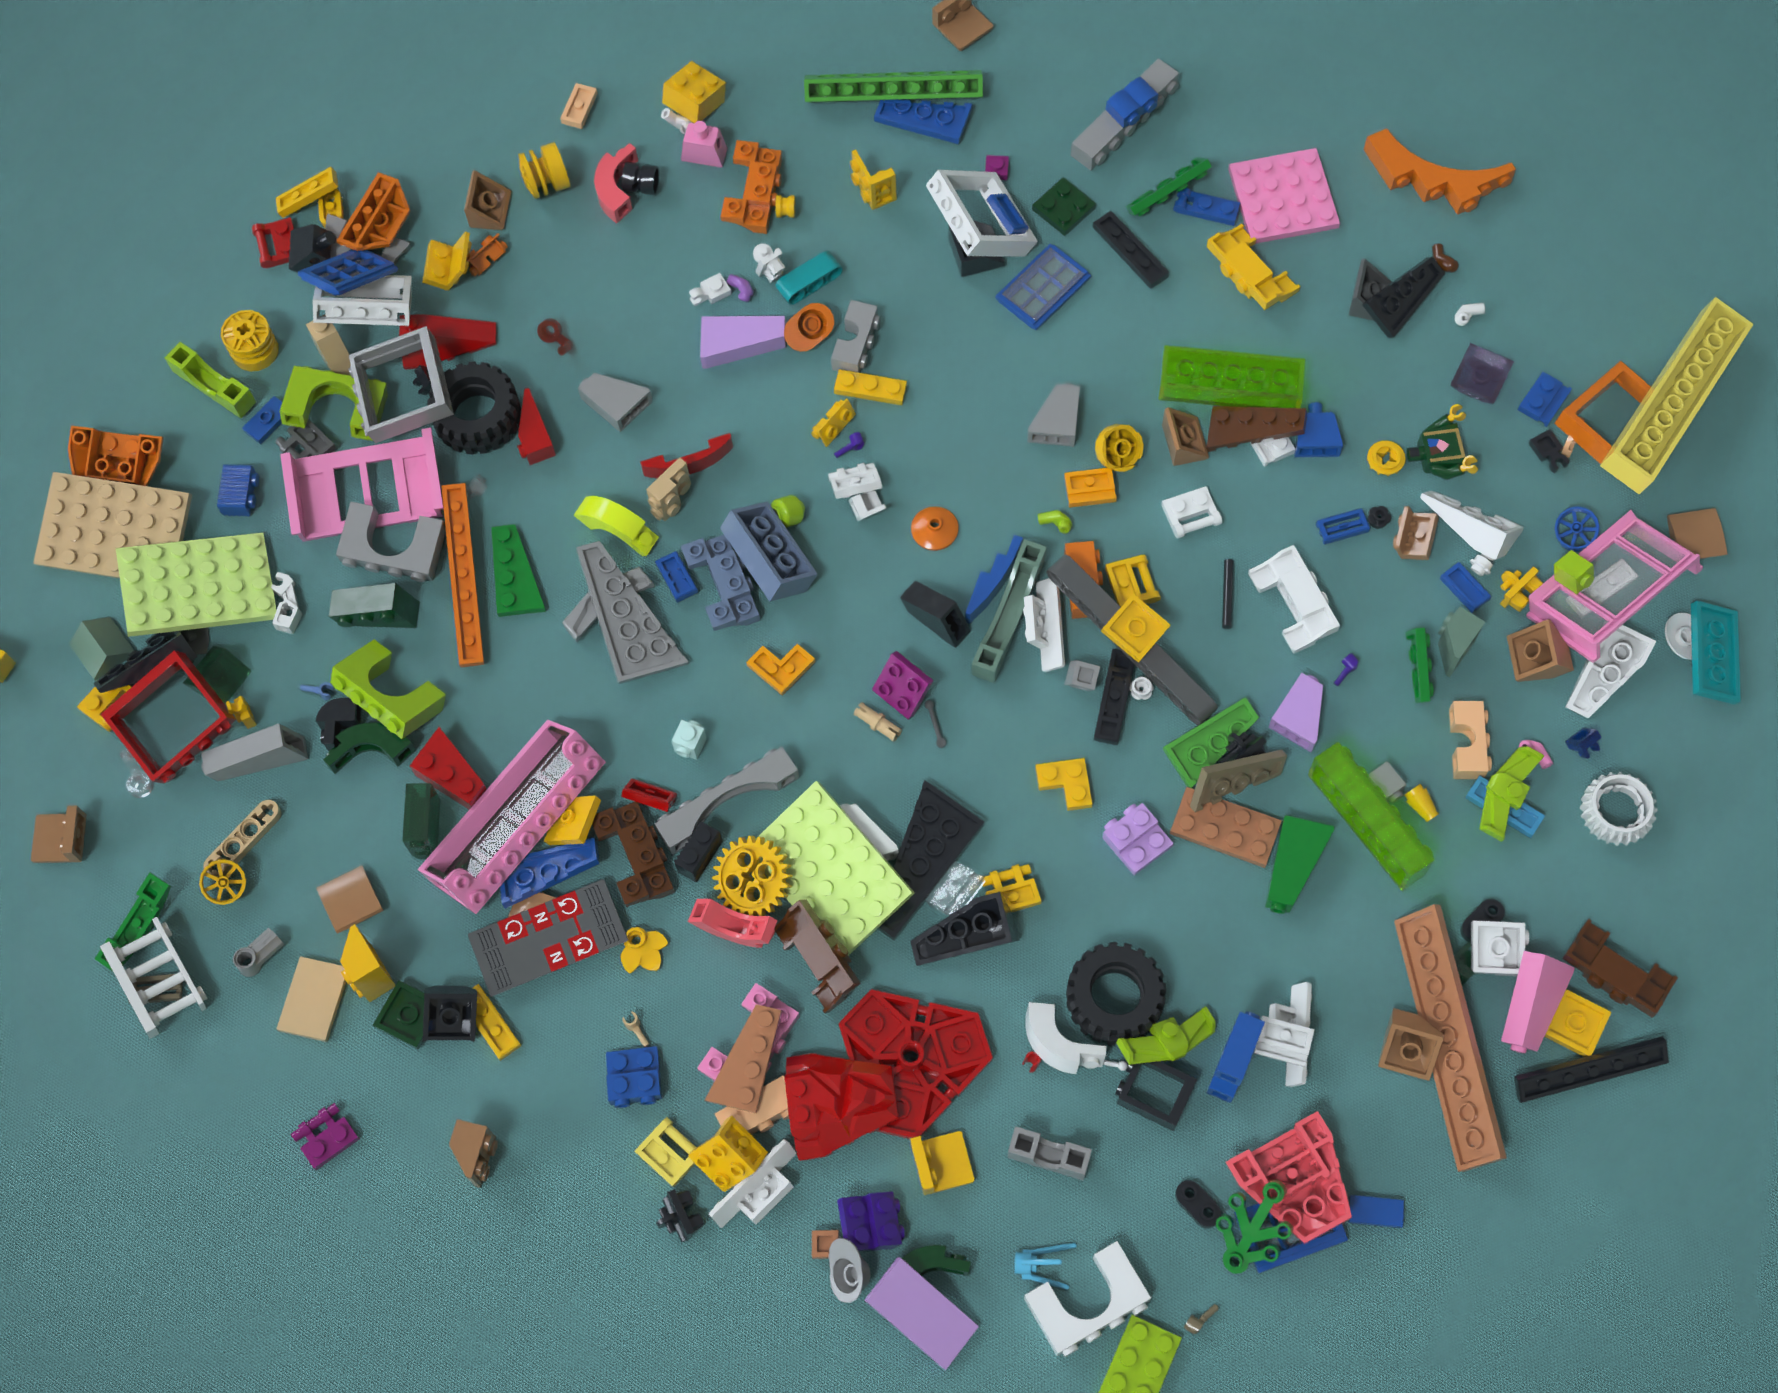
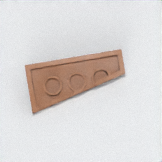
(745, 1069)

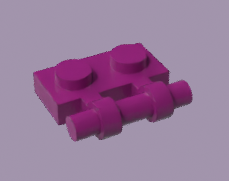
(329, 1142)

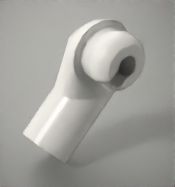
(676, 120)
(1466, 311)

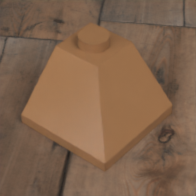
(1539, 652)
(1410, 1045)

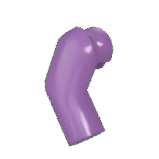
(743, 285)

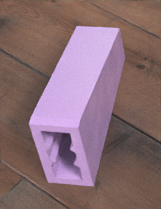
(739, 337)

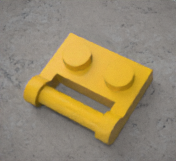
(1124, 581)
(98, 702)

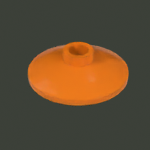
(934, 537)

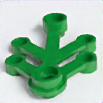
(1251, 1231)

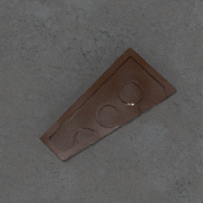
(1252, 424)

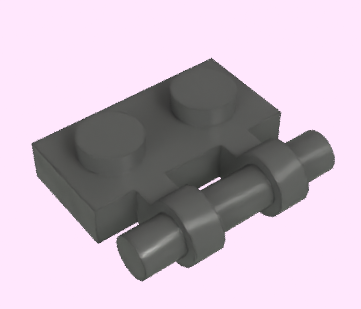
(308, 438)

